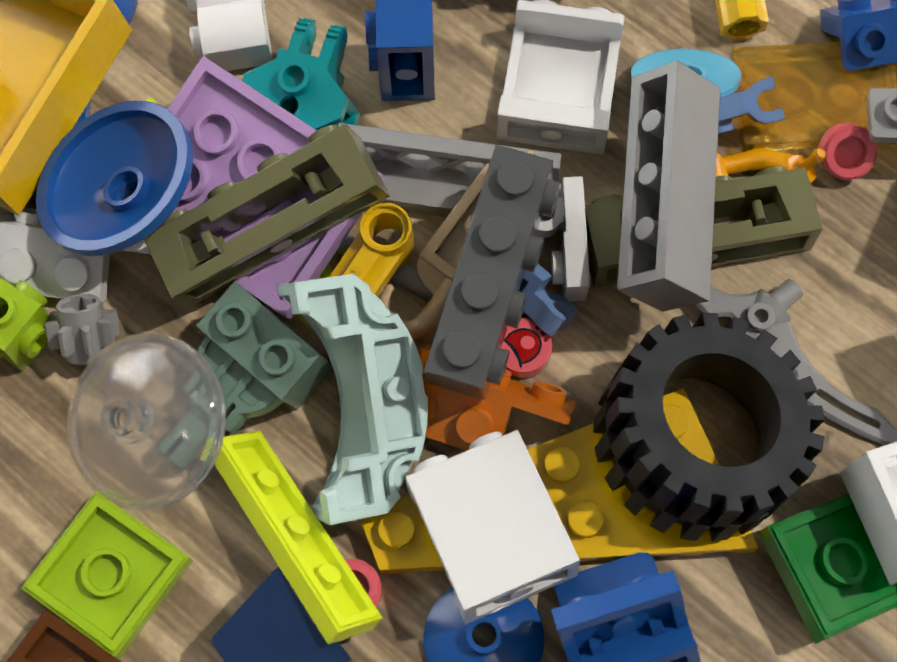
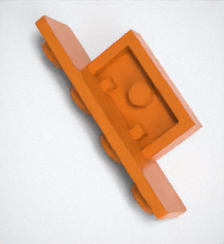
(464, 418)

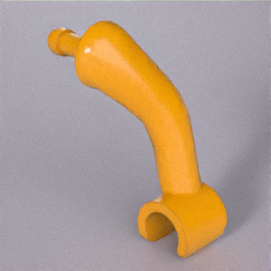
(763, 158)

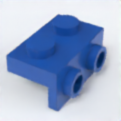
(865, 31)

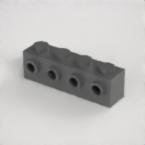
(490, 273)

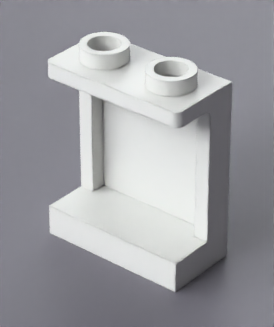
(560, 76)
(492, 524)

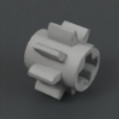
(81, 328)

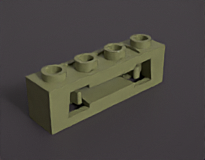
(330, 165)
(779, 222)

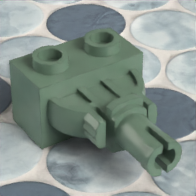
(257, 358)

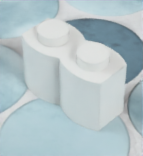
(231, 32)

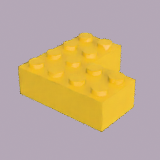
(48, 73)

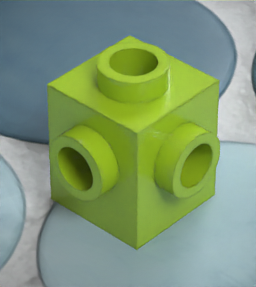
(21, 323)

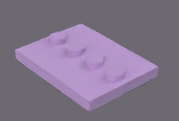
(230, 136)

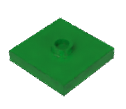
(829, 568)

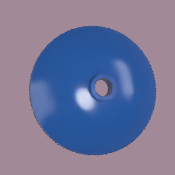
(114, 178)

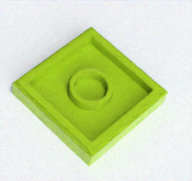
(107, 575)

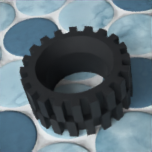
(670, 477)

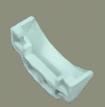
(378, 394)

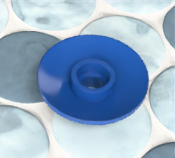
(516, 630)

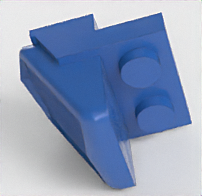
(624, 614)

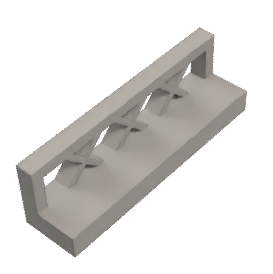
(430, 171)

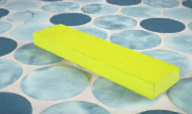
(295, 538)

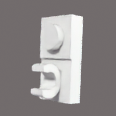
(571, 262)

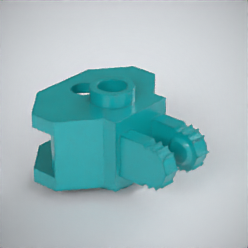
(306, 83)

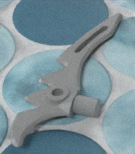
(769, 313)

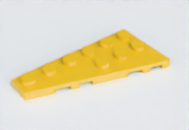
(585, 503)

